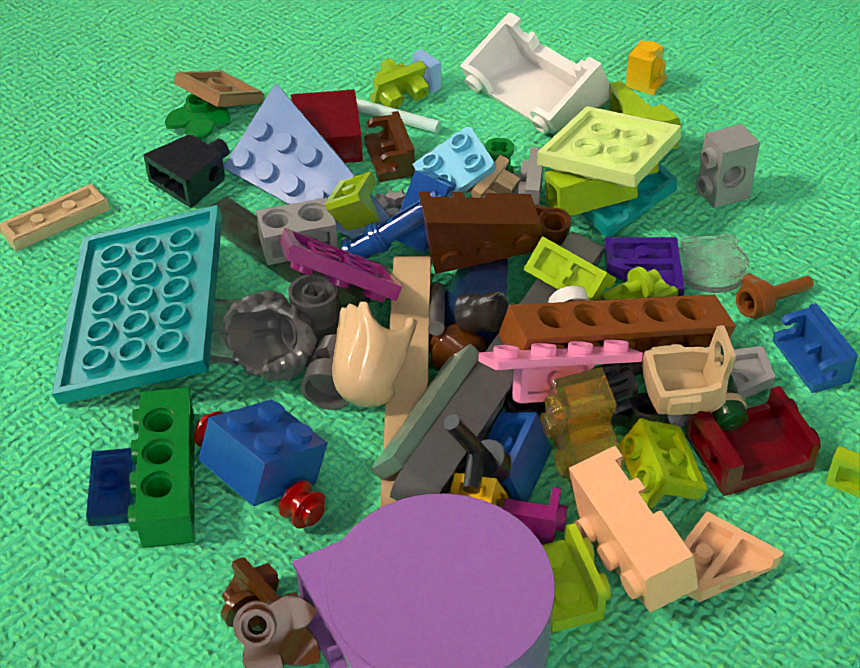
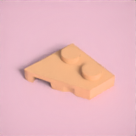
(726, 556)

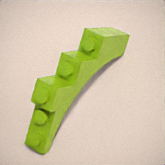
(580, 194)

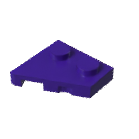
(650, 253)

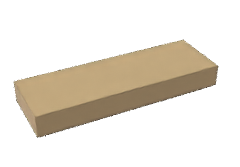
(53, 217)

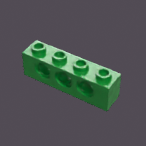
(164, 468)

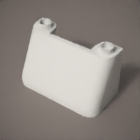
(534, 78)

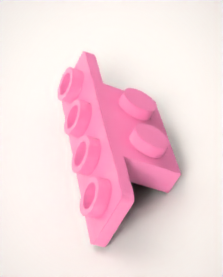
(545, 362)

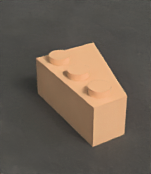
(627, 535)

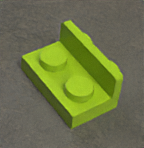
(662, 462)
(579, 588)

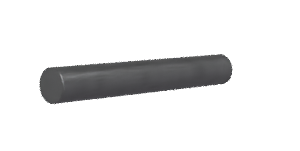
(436, 309)

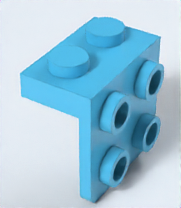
(459, 160)

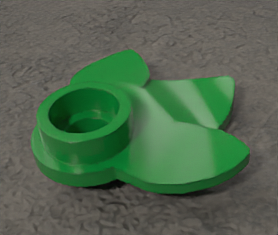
(197, 117)

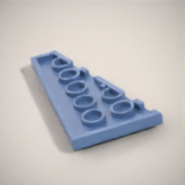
(290, 157)

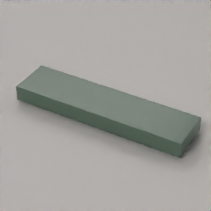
(426, 412)

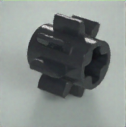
(622, 384)

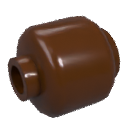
(451, 342)

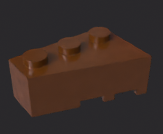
(478, 230)

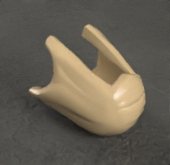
(368, 356)

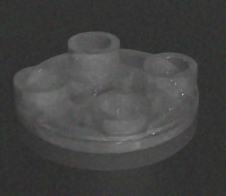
(713, 263)

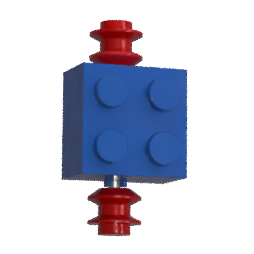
(265, 457)

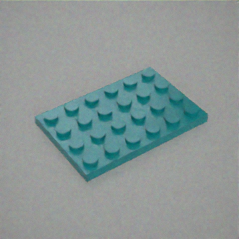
(141, 306)

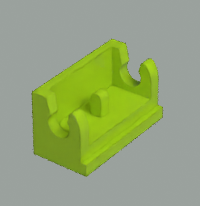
(563, 269)

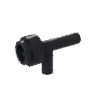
(483, 457)

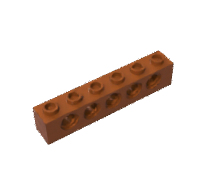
(636, 320)

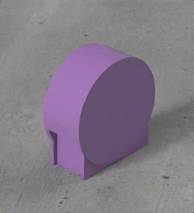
(432, 589)

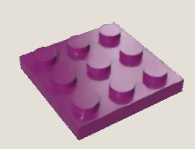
(339, 265)

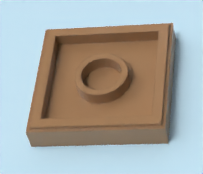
(219, 88)

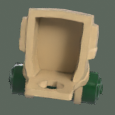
(696, 380)

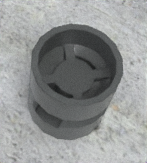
(318, 301)
(318, 380)

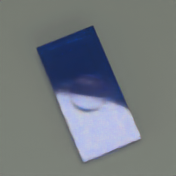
(109, 487)

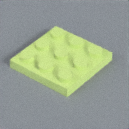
(609, 146)

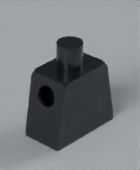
(187, 168)

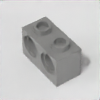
(304, 217)

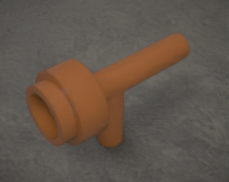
(759, 298)

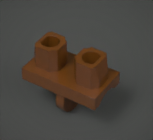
(249, 585)

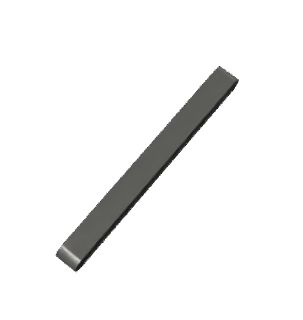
(476, 403)

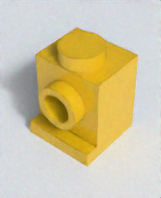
(646, 67)

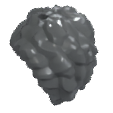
(269, 336)

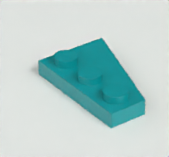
(651, 191)

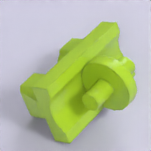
(396, 80)
(641, 285)

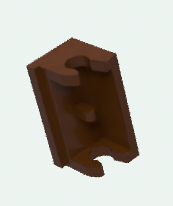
(391, 148)

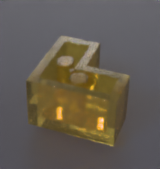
(579, 418)

